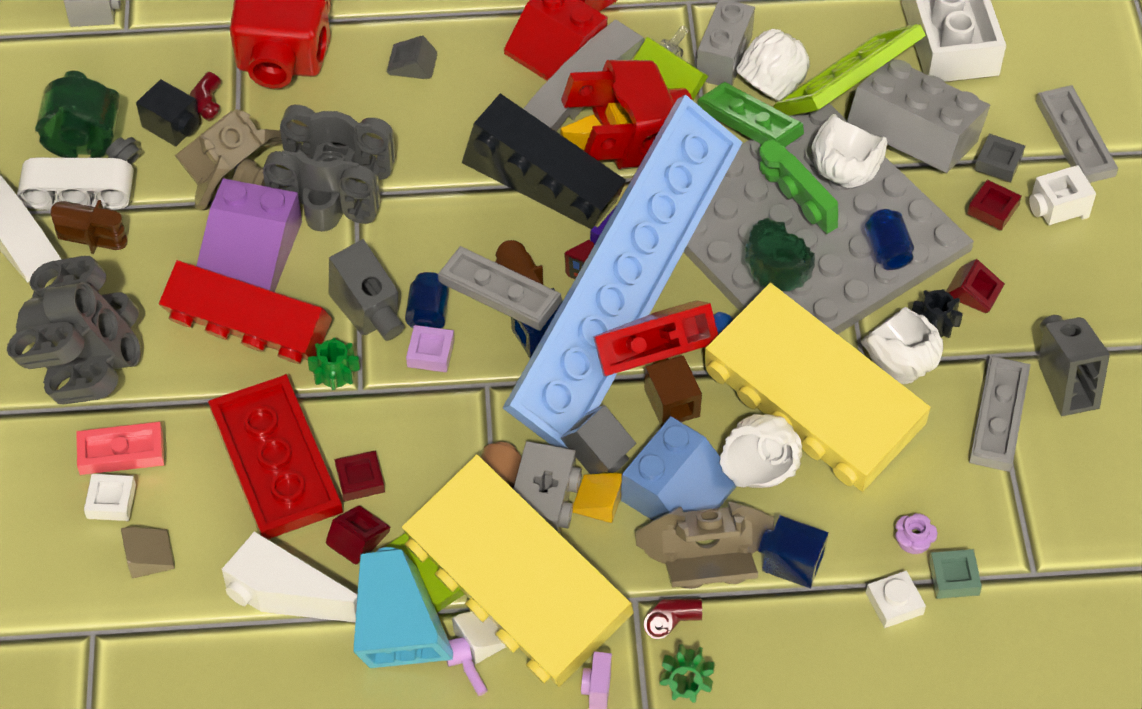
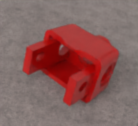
(279, 39)
(639, 91)

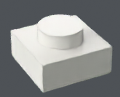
(110, 497)
(895, 599)

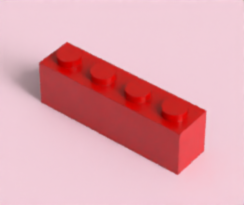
(244, 311)

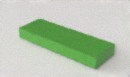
(750, 115)

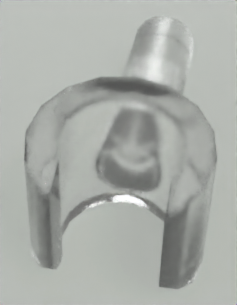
(673, 43)

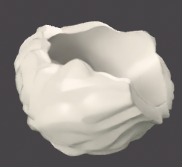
(774, 64)
(847, 153)
(905, 346)
(761, 452)

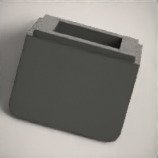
(413, 58)

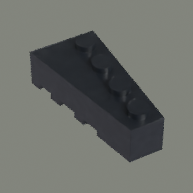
(541, 163)

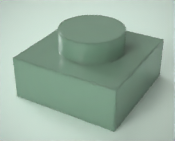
(955, 574)

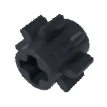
(940, 310)

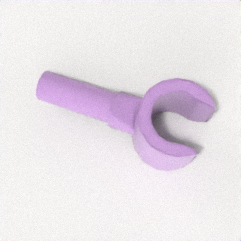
(463, 656)

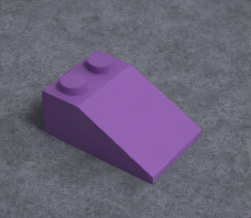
(250, 233)

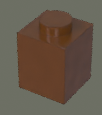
(672, 390)

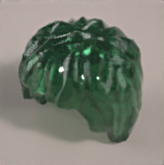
(778, 256)

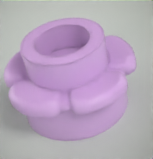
(913, 542)

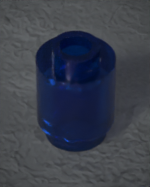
(889, 239)
(427, 301)

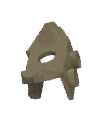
(221, 150)
(689, 564)

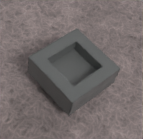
(1000, 157)

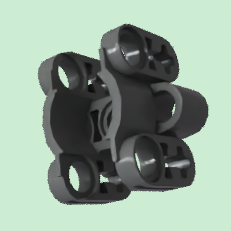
(330, 162)
(75, 331)

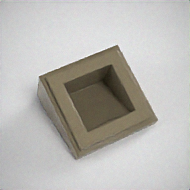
(147, 551)

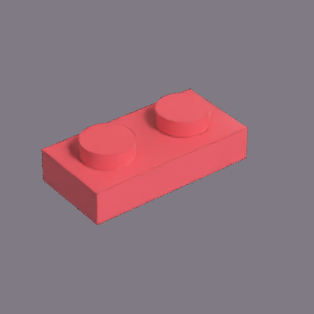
(120, 448)

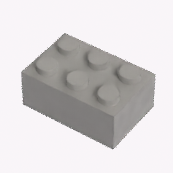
(919, 114)

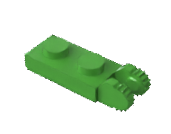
(799, 184)

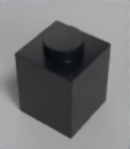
(168, 112)

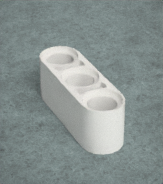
(75, 181)

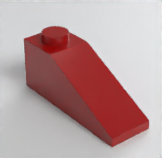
(656, 337)

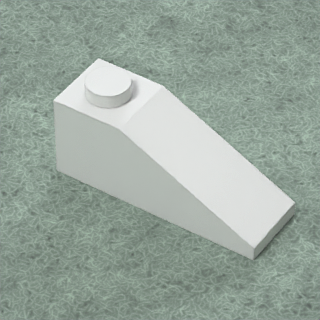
(283, 584)

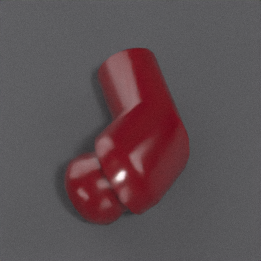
(669, 613)

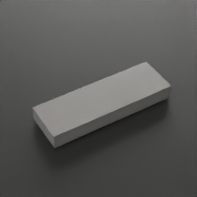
(1076, 133)
(500, 288)
(1000, 414)

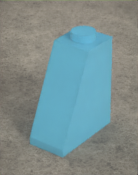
(396, 614)

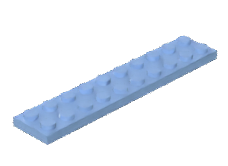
(624, 269)

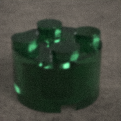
(77, 116)

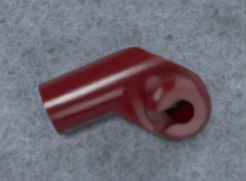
(203, 94)

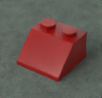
(552, 33)

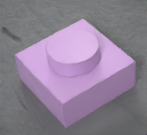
(430, 348)
(597, 680)

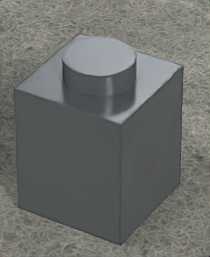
(599, 441)

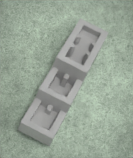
(611, 43)

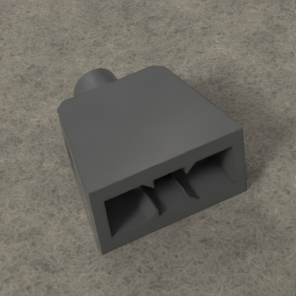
(364, 291)
(1073, 364)

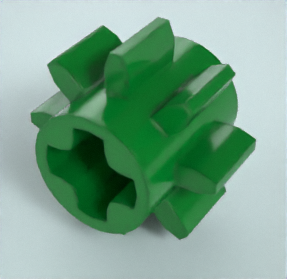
(333, 363)
(679, 665)

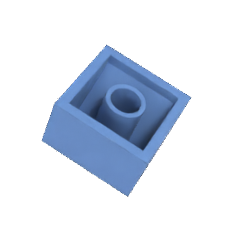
(675, 472)

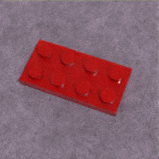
(275, 457)

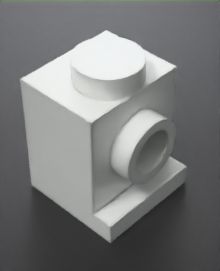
(1062, 196)

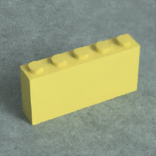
(819, 383)
(516, 572)

